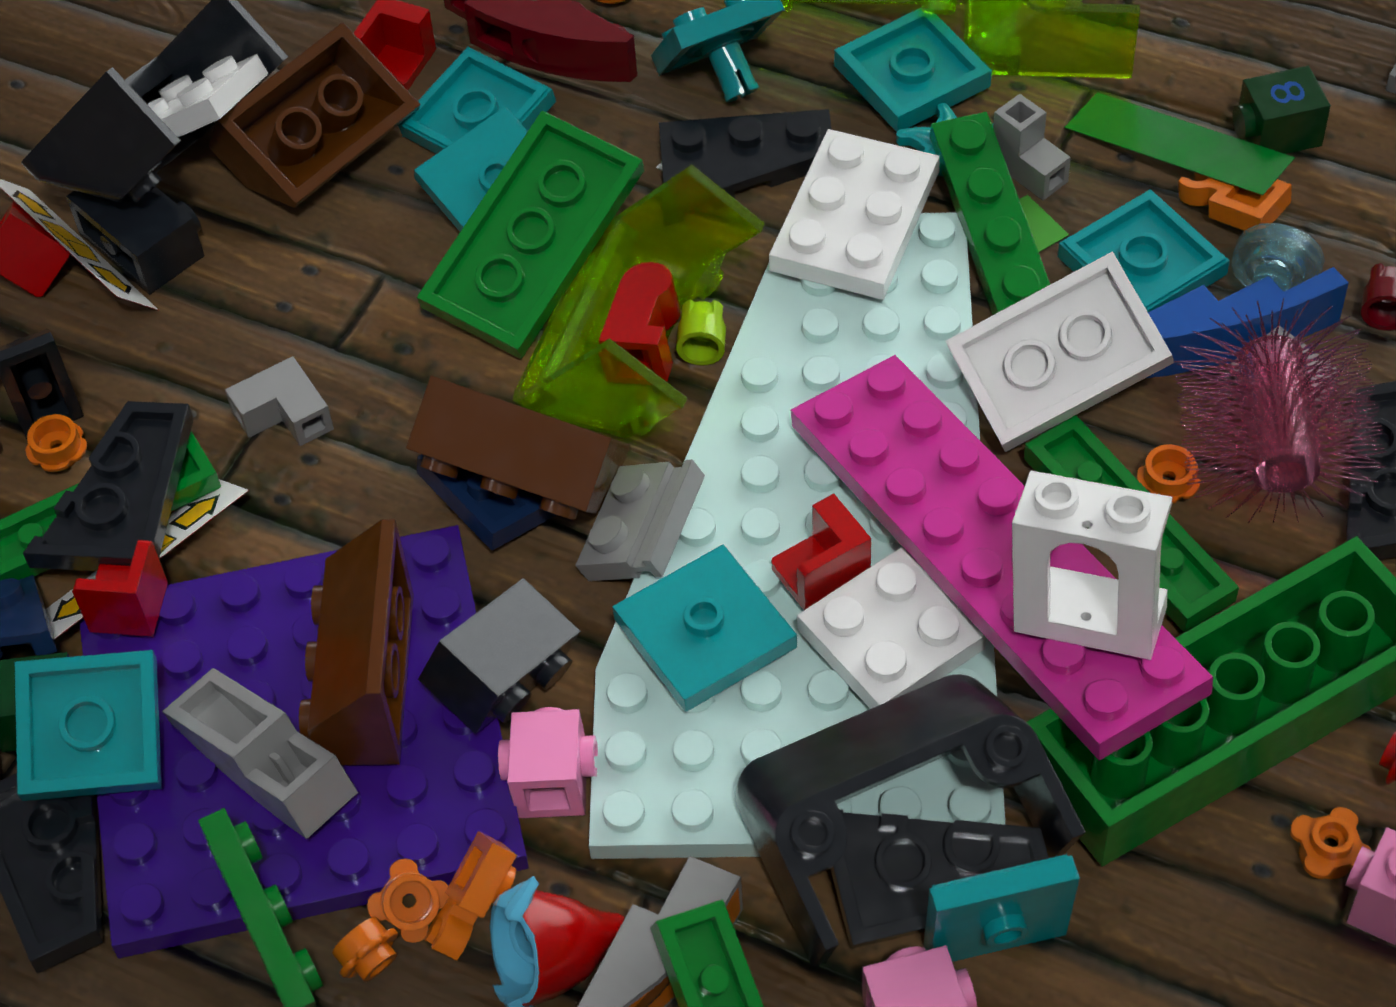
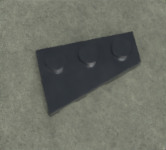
(745, 148)
(122, 494)
(1374, 515)
(897, 860)
(51, 873)

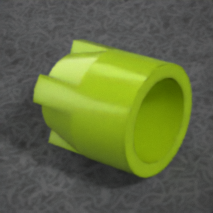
(701, 332)

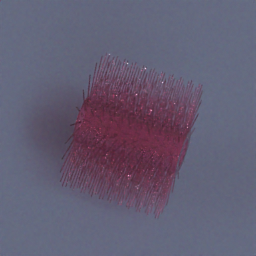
(1279, 413)

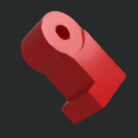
(642, 313)

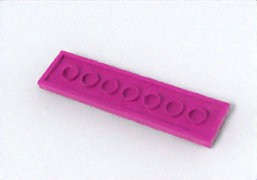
(955, 516)

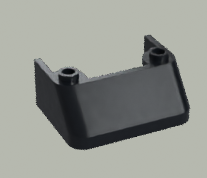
(114, 140)
(795, 790)

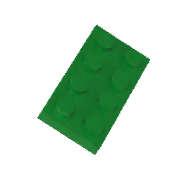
(531, 234)

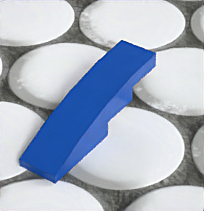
(1194, 309)

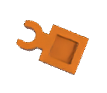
(1234, 204)
(476, 884)

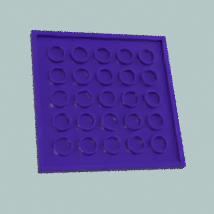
(256, 632)

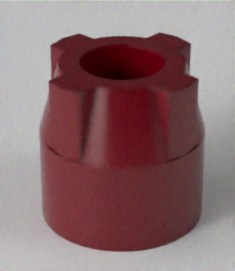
(1380, 298)

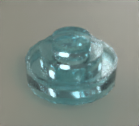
(1276, 252)

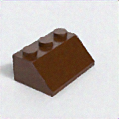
(311, 119)
(514, 449)
(360, 650)

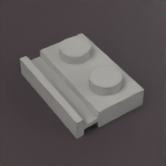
(640, 521)

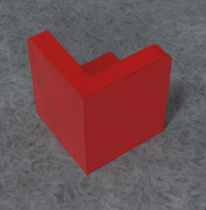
(399, 37)
(28, 252)
(827, 558)
(124, 596)

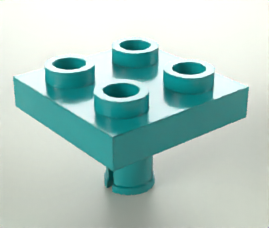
(719, 38)

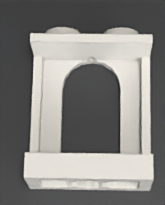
(1079, 606)

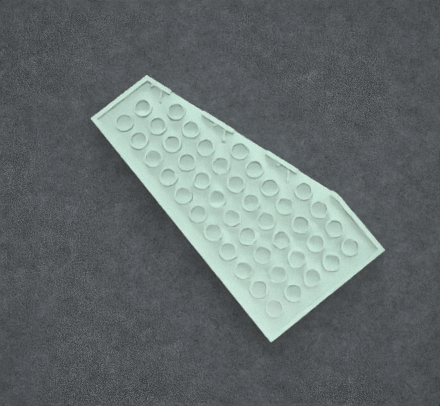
(674, 773)

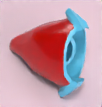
(545, 943)

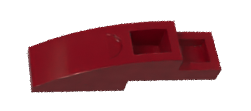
(550, 37)

